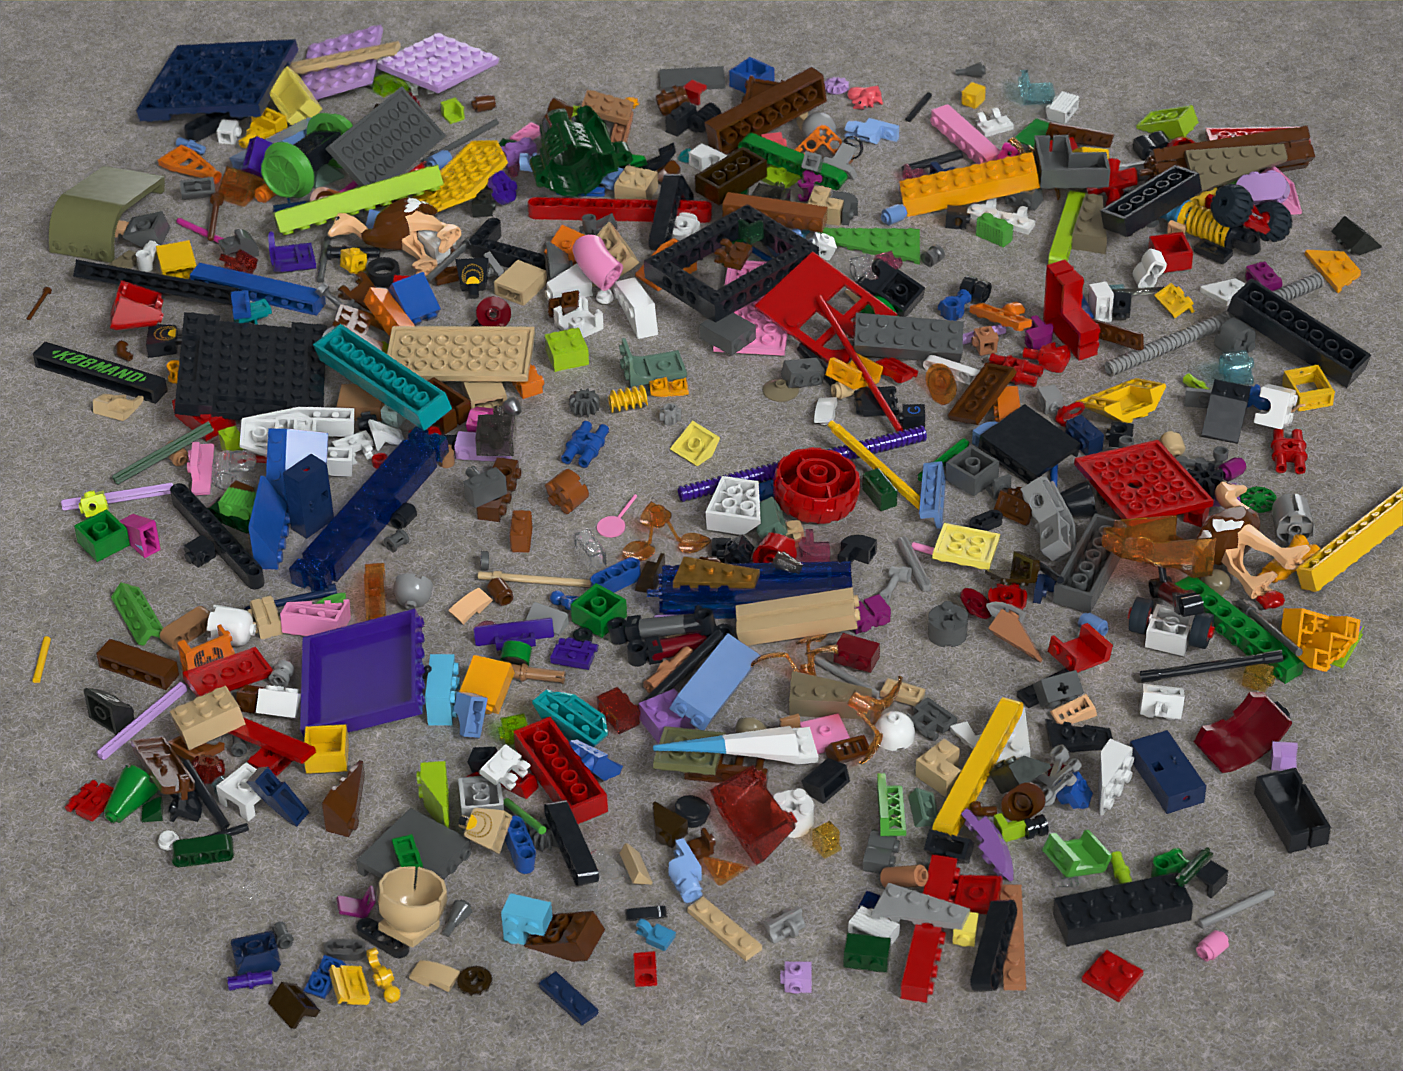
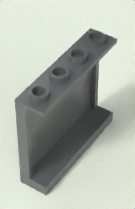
(438, 847)

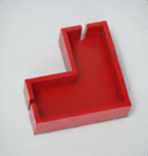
(1064, 310)

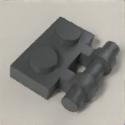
(934, 715)

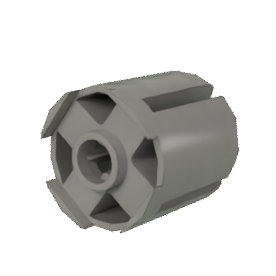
(1286, 517)

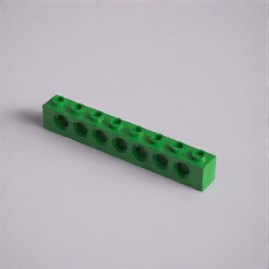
(1243, 630)

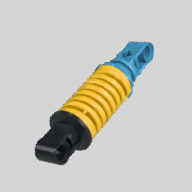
(1202, 224)

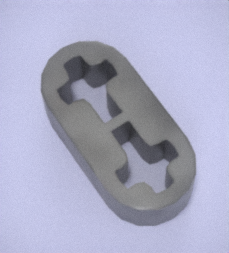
(345, 949)

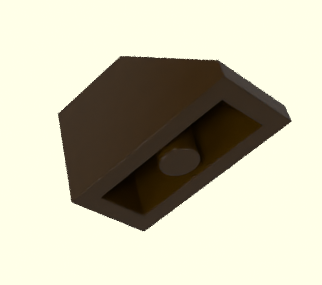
(668, 825)

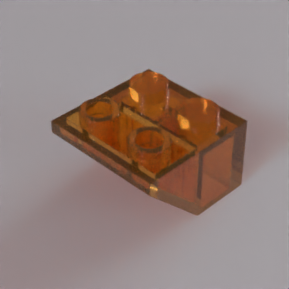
(239, 186)

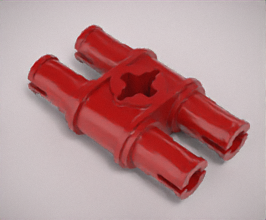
(1022, 367)
(1289, 451)

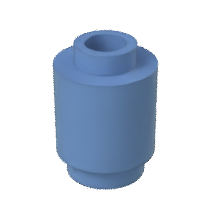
(441, 159)
(893, 214)
(1096, 622)

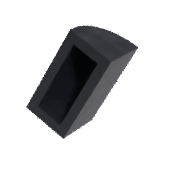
(826, 780)

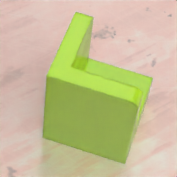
(452, 110)
(1010, 830)

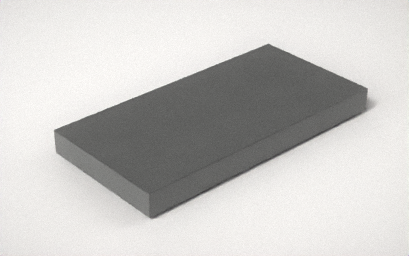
(710, 76)

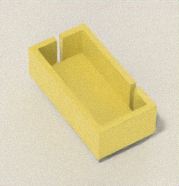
(294, 97)

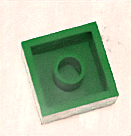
(101, 535)
(596, 608)

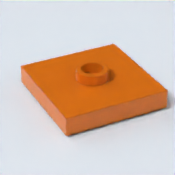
(565, 240)

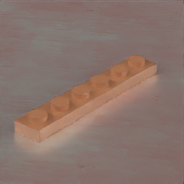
(1014, 967)

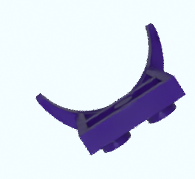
(290, 257)

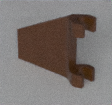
(359, 292)

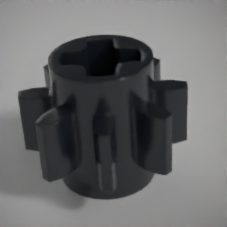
(363, 421)

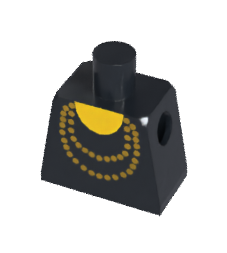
(473, 275)
(162, 340)

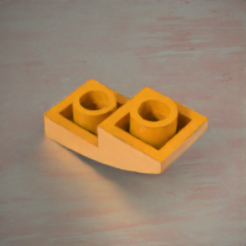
(662, 388)

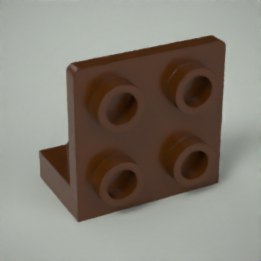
(1014, 506)

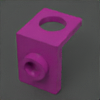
(356, 907)

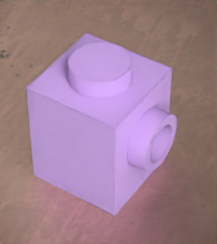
(797, 977)

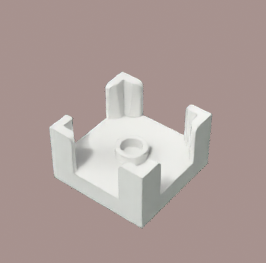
(579, 318)
(239, 792)

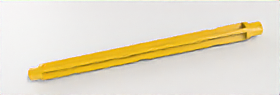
(874, 463)

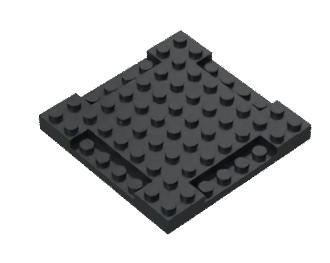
(247, 367)

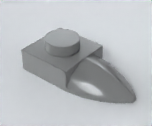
(995, 607)

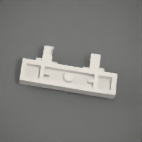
(1019, 219)

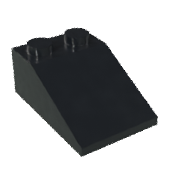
(1226, 411)

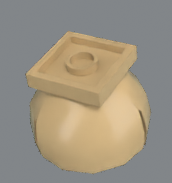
(410, 912)

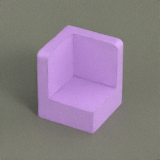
(1283, 755)

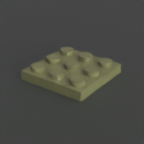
(686, 761)

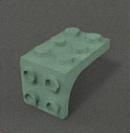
(642, 369)

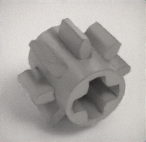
(670, 414)

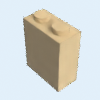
(520, 282)
(484, 393)

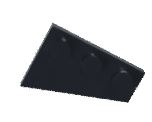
(1077, 738)

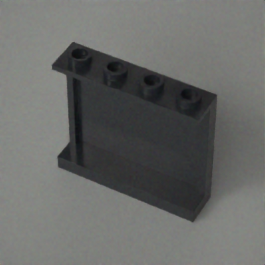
(1027, 444)

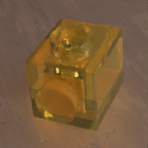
(1259, 677)

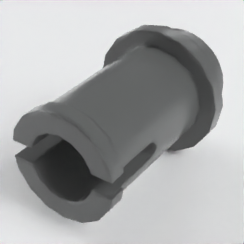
(238, 747)
(284, 938)

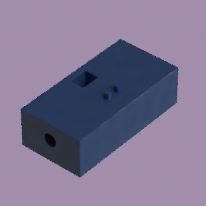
(308, 495)
(1167, 772)

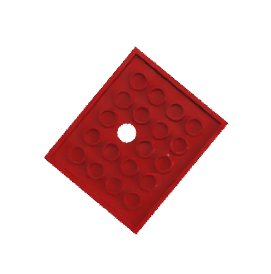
(1165, 483)

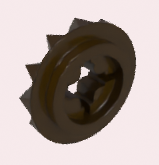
(469, 974)

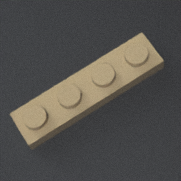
(724, 928)

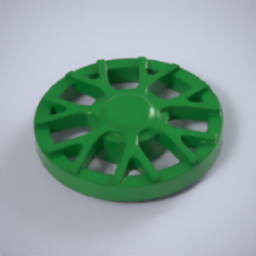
(1259, 499)

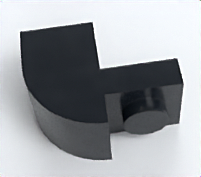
(857, 548)

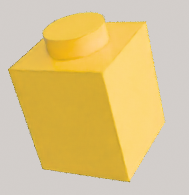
(973, 95)

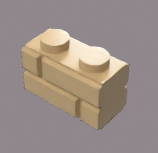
(265, 617)

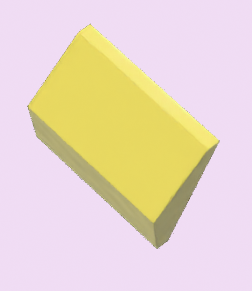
(696, 444)

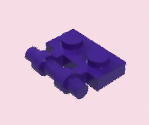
(574, 653)

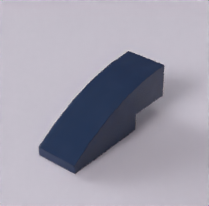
(278, 795)

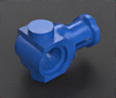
(953, 306)

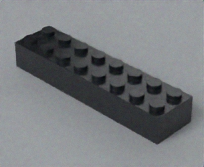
(1299, 332)

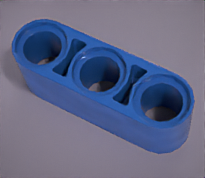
(618, 575)
(520, 846)

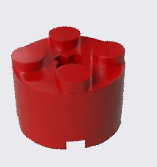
(771, 545)

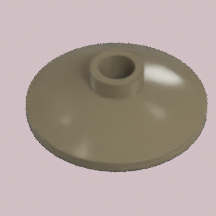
(778, 390)

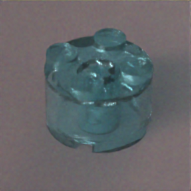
(1236, 367)

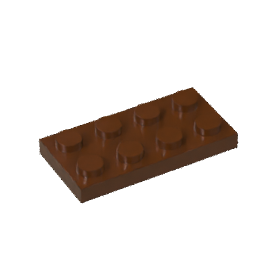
(982, 393)

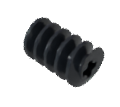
(697, 119)

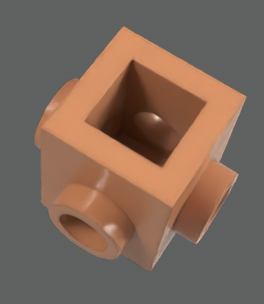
(985, 340)

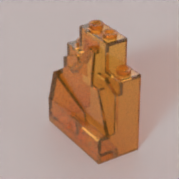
(1156, 543)

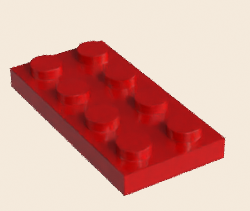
(231, 671)

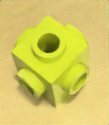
(91, 497)

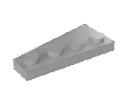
(910, 905)

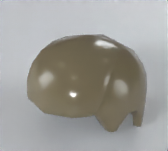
(1218, 581)
(748, 724)

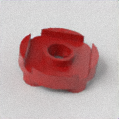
(1016, 596)

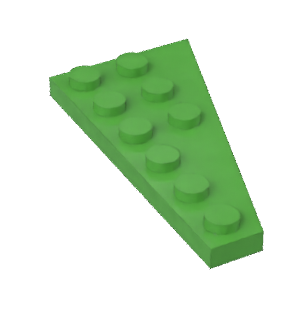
(874, 241)

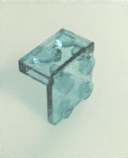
(1035, 92)

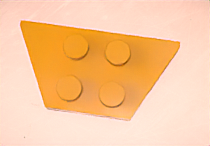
(1334, 267)

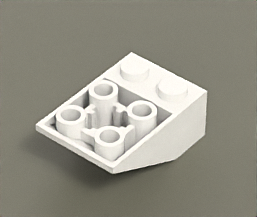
(1113, 772)

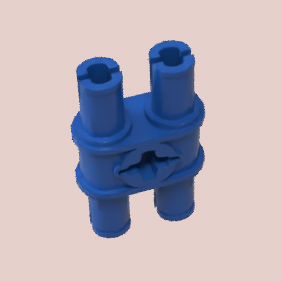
(585, 444)

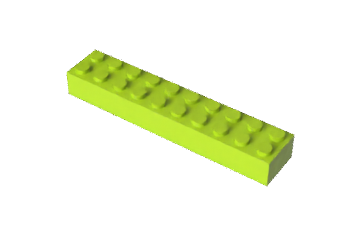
(359, 198)

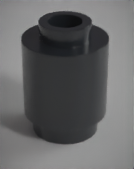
(403, 515)

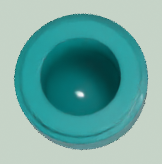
(685, 153)

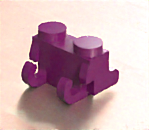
(808, 184)

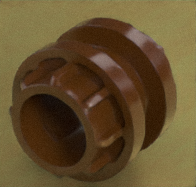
(671, 100)

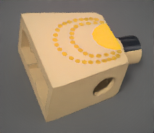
(486, 827)

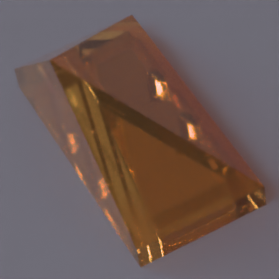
(724, 870)

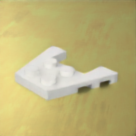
(1016, 746)

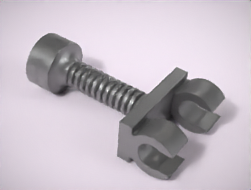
(323, 290)

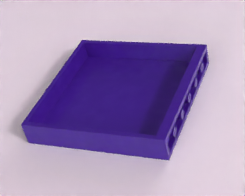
(364, 673)

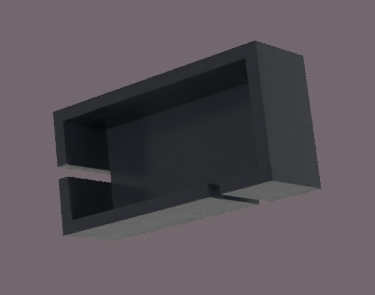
(1292, 810)

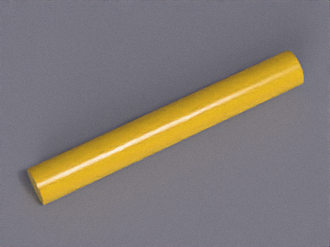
(41, 659)

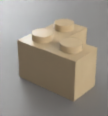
(822, 196)
(939, 767)

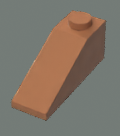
(1011, 630)

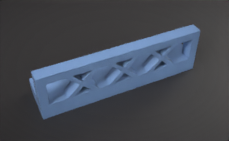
(933, 492)

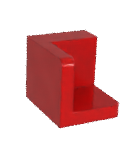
(693, 91)

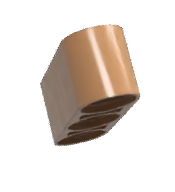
(186, 627)

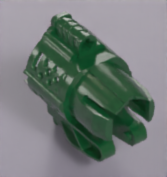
(563, 166)

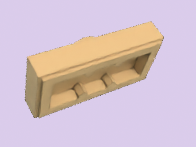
(908, 693)

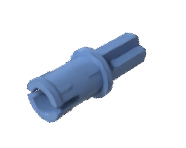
(199, 149)

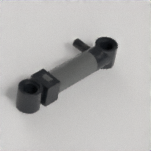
(637, 628)

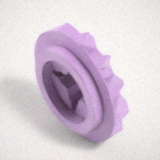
(841, 87)

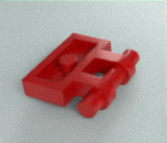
(90, 800)

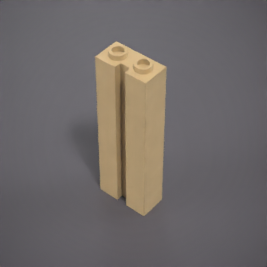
(797, 616)

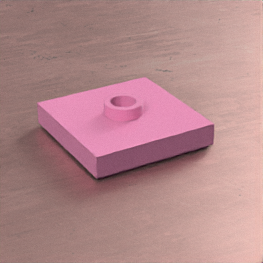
(826, 730)

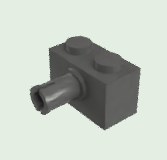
(484, 486)

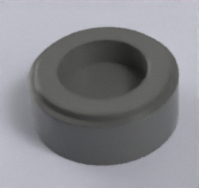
(484, 560)

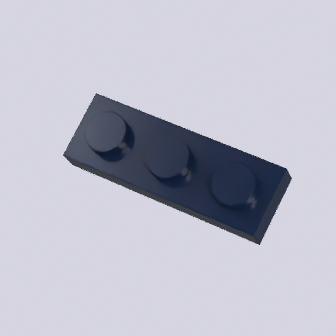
(568, 998)

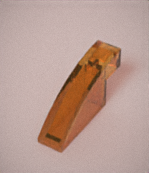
(375, 591)

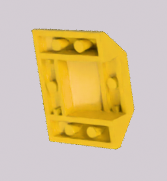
(1126, 400)

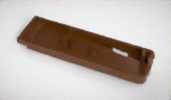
(163, 766)

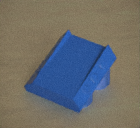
(596, 760)

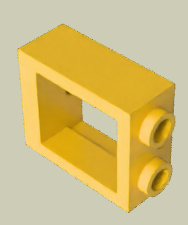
(1312, 399)

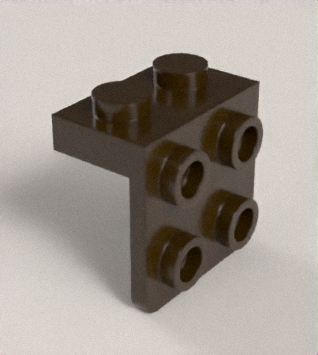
(1023, 570)

